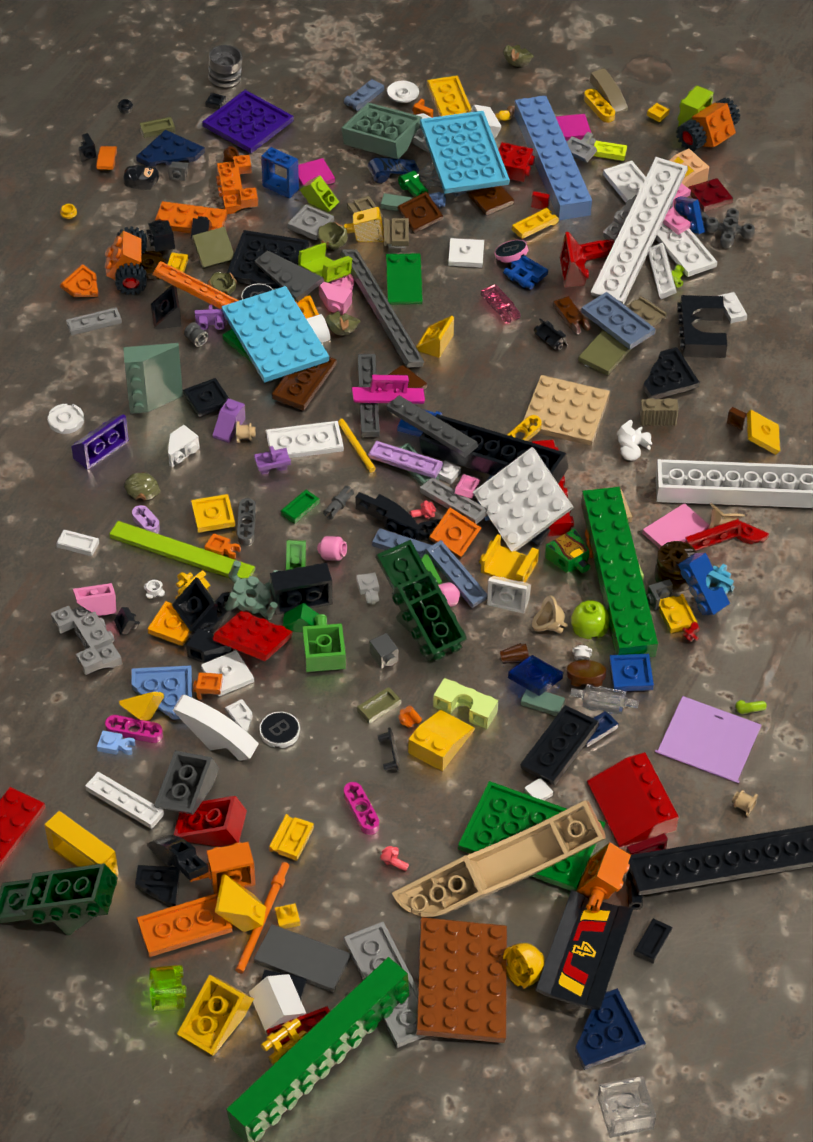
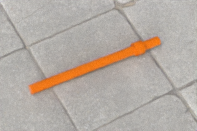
(277, 883)

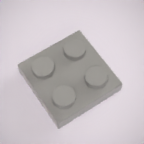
(309, 220)

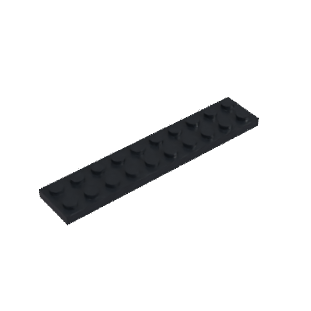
(722, 860)

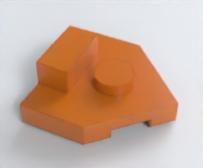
(81, 283)

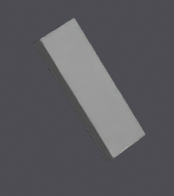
(94, 321)

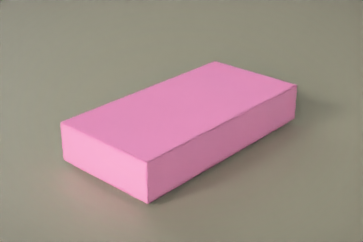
(466, 486)

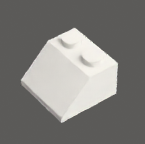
(508, 594)

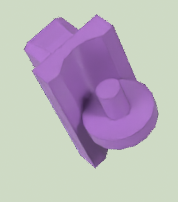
(210, 317)
(272, 459)

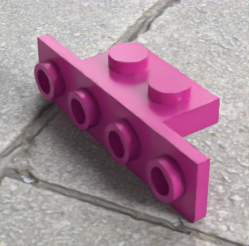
(386, 388)

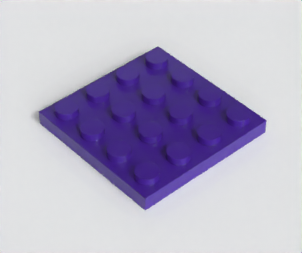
(248, 121)

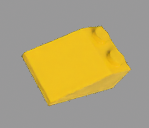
(439, 739)
(214, 1015)

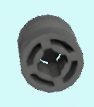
(196, 334)

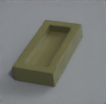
(156, 127)
(378, 705)

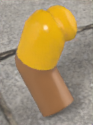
(505, 115)

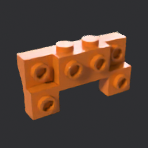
(230, 184)

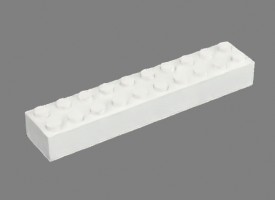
(734, 483)

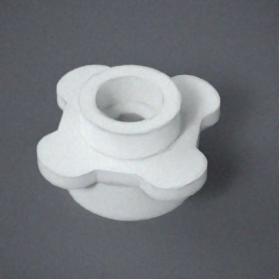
(154, 589)
(582, 652)

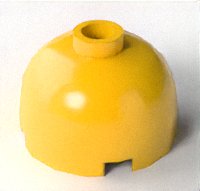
(524, 964)

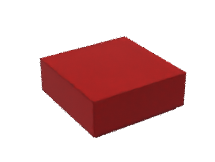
(540, 200)

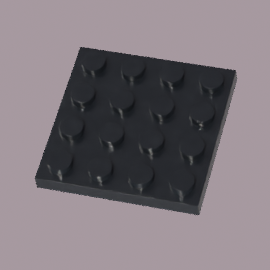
(255, 244)

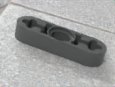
(242, 515)

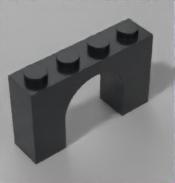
(693, 341)

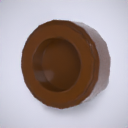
(229, 152)

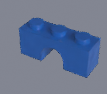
(695, 571)

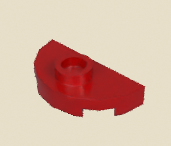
(752, 534)

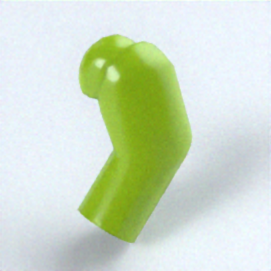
(677, 273)
(744, 708)

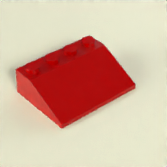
(633, 801)

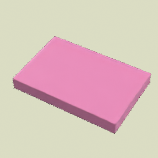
(675, 526)

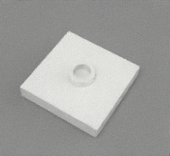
(466, 252)
(233, 669)

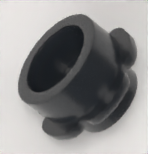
(125, 106)

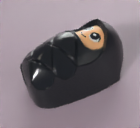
(140, 177)

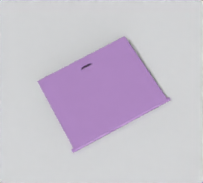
(708, 741)

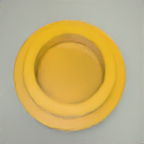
(68, 211)

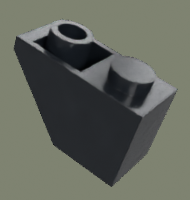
(203, 648)

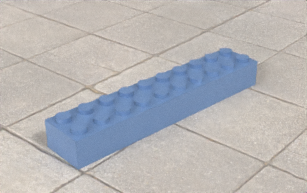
(553, 158)

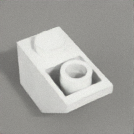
(182, 444)

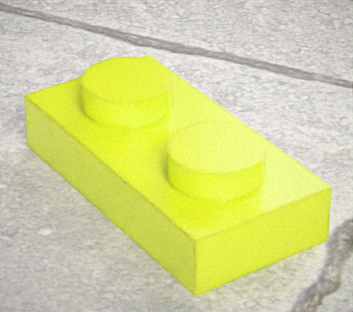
(610, 150)

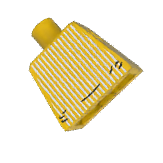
(367, 226)

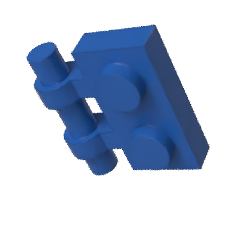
(528, 268)

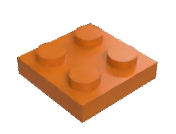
(455, 532)

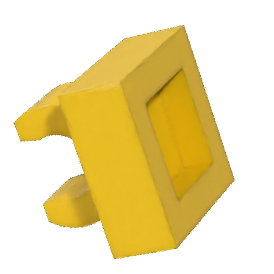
(287, 916)

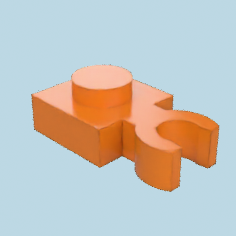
(222, 545)

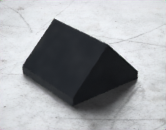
(166, 309)
(196, 606)

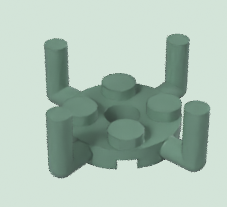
(252, 586)

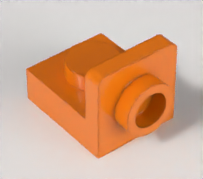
(419, 108)
(208, 684)

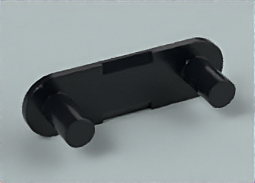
(394, 764)

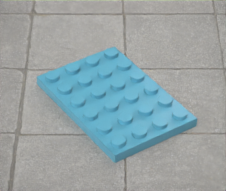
(464, 152)
(275, 334)

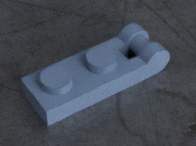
(364, 95)

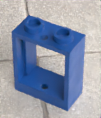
(270, 180)

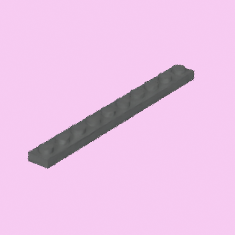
(383, 310)

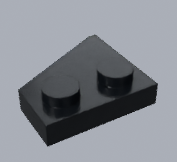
(159, 882)

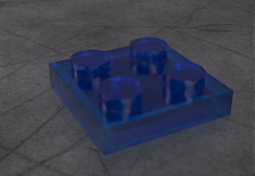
(535, 675)

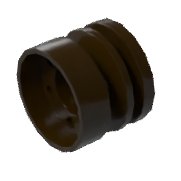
(667, 566)

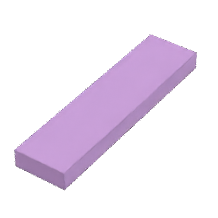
(405, 459)

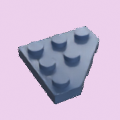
(171, 681)

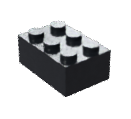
(301, 585)

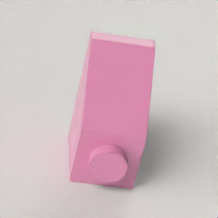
(335, 297)
(97, 598)

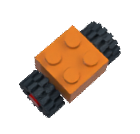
(709, 126)
(124, 260)

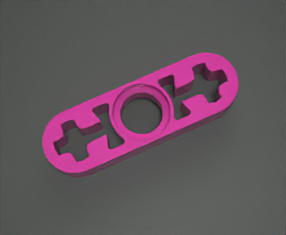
(140, 735)
(361, 800)

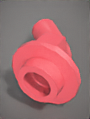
(427, 510)
(389, 856)

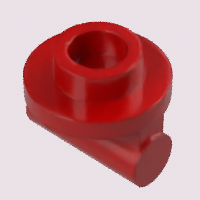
(690, 634)

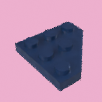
(168, 149)
(608, 1033)

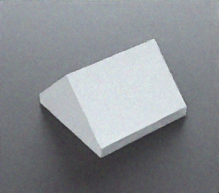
(276, 1000)

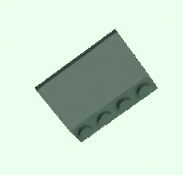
(381, 130)
(152, 376)

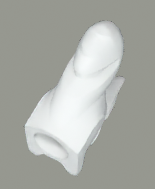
(630, 439)

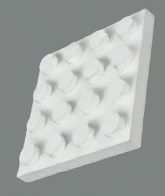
(523, 499)

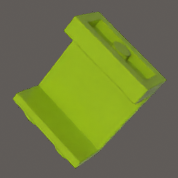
(316, 262)

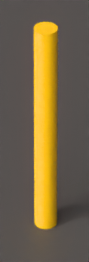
(351, 437)

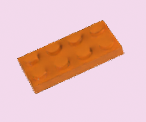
(181, 215)
(182, 925)

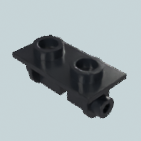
(546, 330)

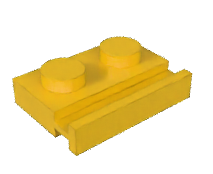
(676, 613)
(291, 837)

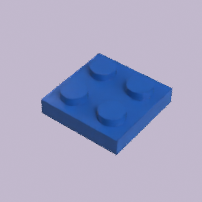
(631, 672)

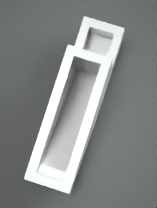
(215, 728)

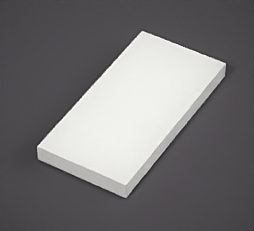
(307, 439)

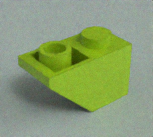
(319, 194)

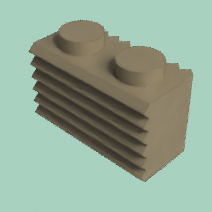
(658, 412)

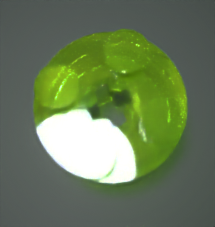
(166, 988)

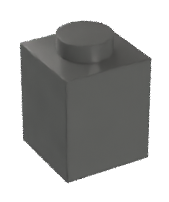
(383, 650)

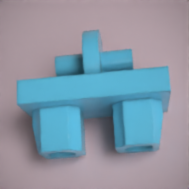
(721, 578)

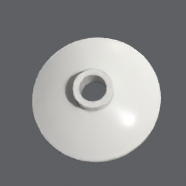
(403, 91)

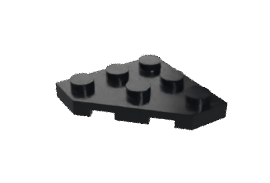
(670, 375)

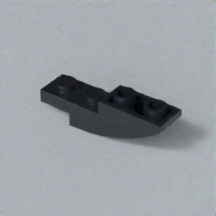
(394, 516)
(180, 853)

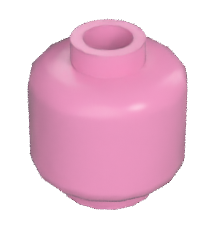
(332, 548)
(451, 593)

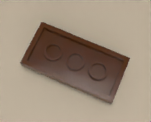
(300, 387)

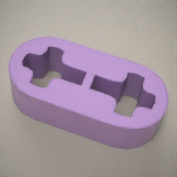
(149, 517)

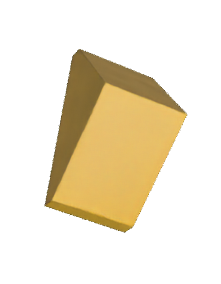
(143, 705)

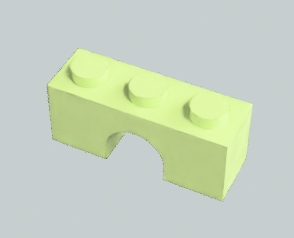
(451, 695)

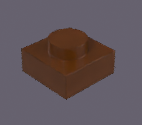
(737, 418)

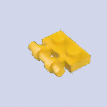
(273, 1040)

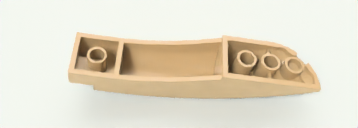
(502, 863)

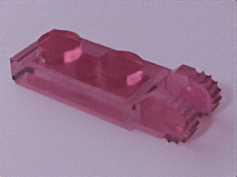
(500, 303)

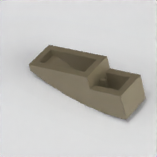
(608, 89)

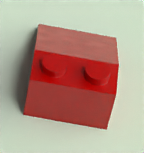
(573, 262)
(214, 822)

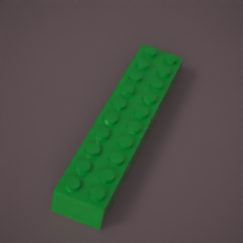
(618, 572)
(318, 1051)

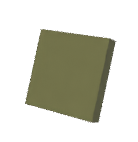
(213, 247)

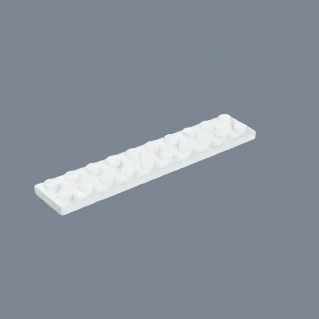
(639, 229)
(682, 248)

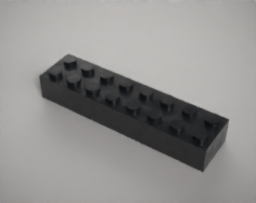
(493, 450)

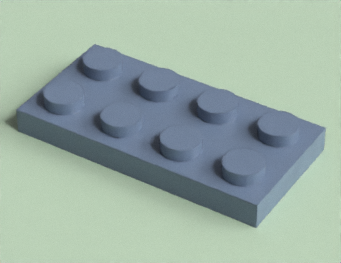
(618, 320)

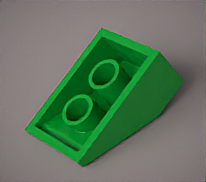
(404, 279)

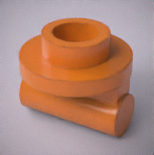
(409, 717)

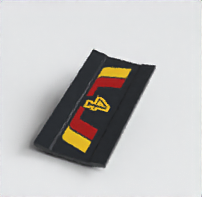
(584, 952)

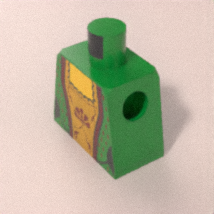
(568, 552)

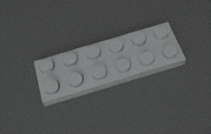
(368, 950)

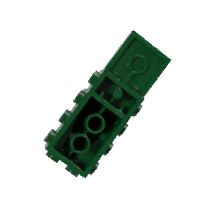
(421, 602)
(59, 896)

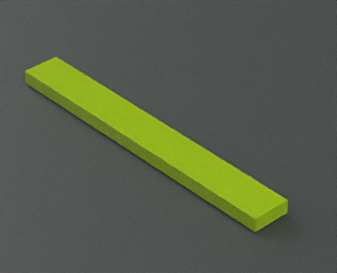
(178, 550)

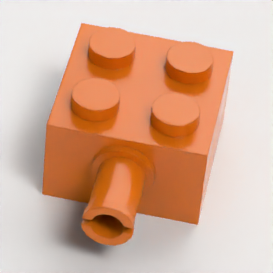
(233, 861)
(603, 875)

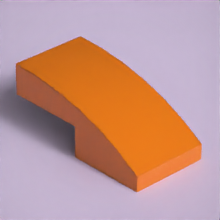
(106, 157)

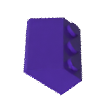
(101, 442)

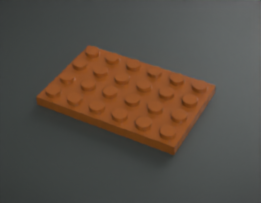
(462, 980)

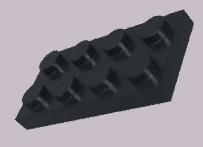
(559, 745)

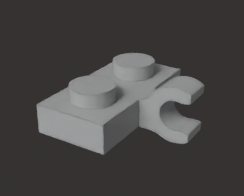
(583, 148)

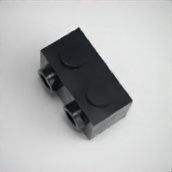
(160, 235)

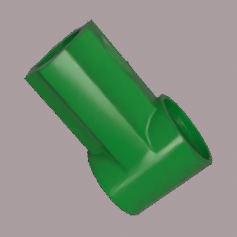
(411, 182)

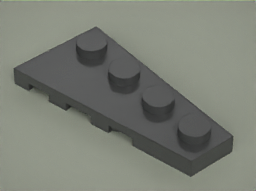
(285, 273)

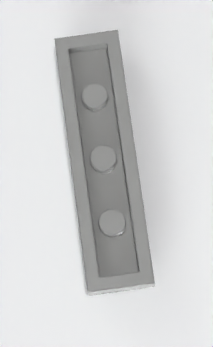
(445, 496)

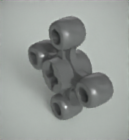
(729, 228)

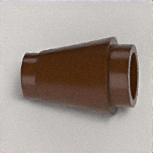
(515, 653)

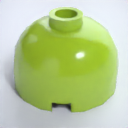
(590, 619)

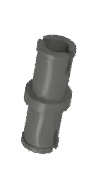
(338, 502)

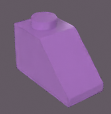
(228, 416)

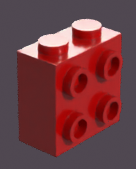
(516, 160)

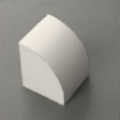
(319, 327)

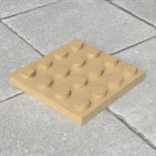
(568, 409)

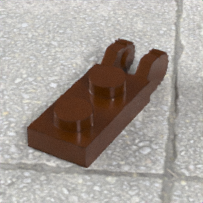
(571, 314)

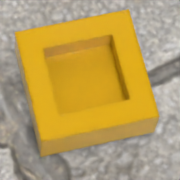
(658, 112)

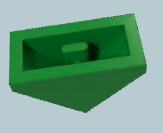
(299, 617)

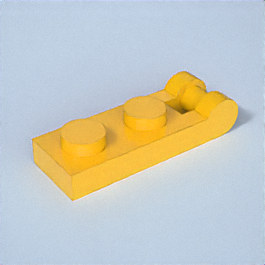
(534, 223)

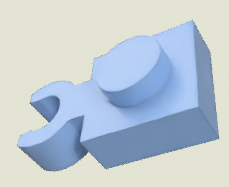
(113, 742)

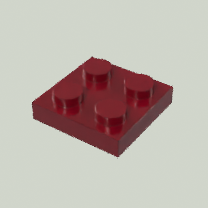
(711, 194)

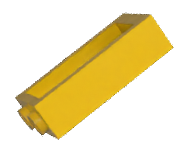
(78, 844)

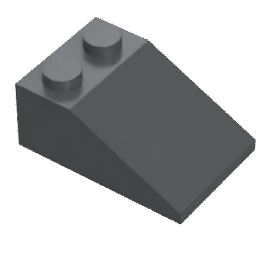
(186, 782)

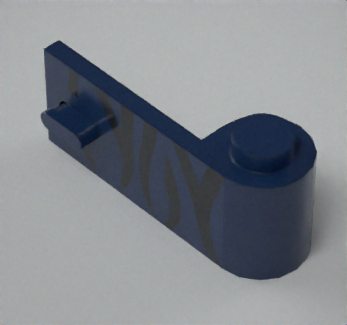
(382, 167)

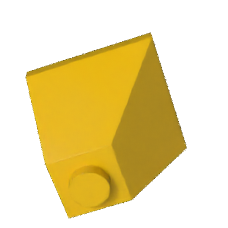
(239, 905)

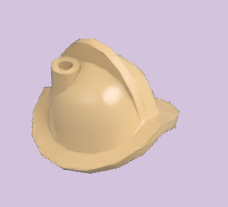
(718, 517)
(549, 617)

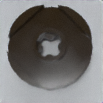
(153, 258)

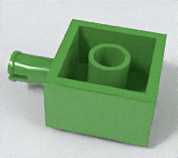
(324, 646)

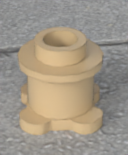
(245, 431)
(744, 801)

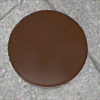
(586, 672)

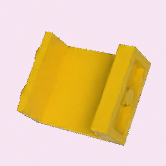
(503, 563)

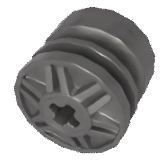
(225, 66)

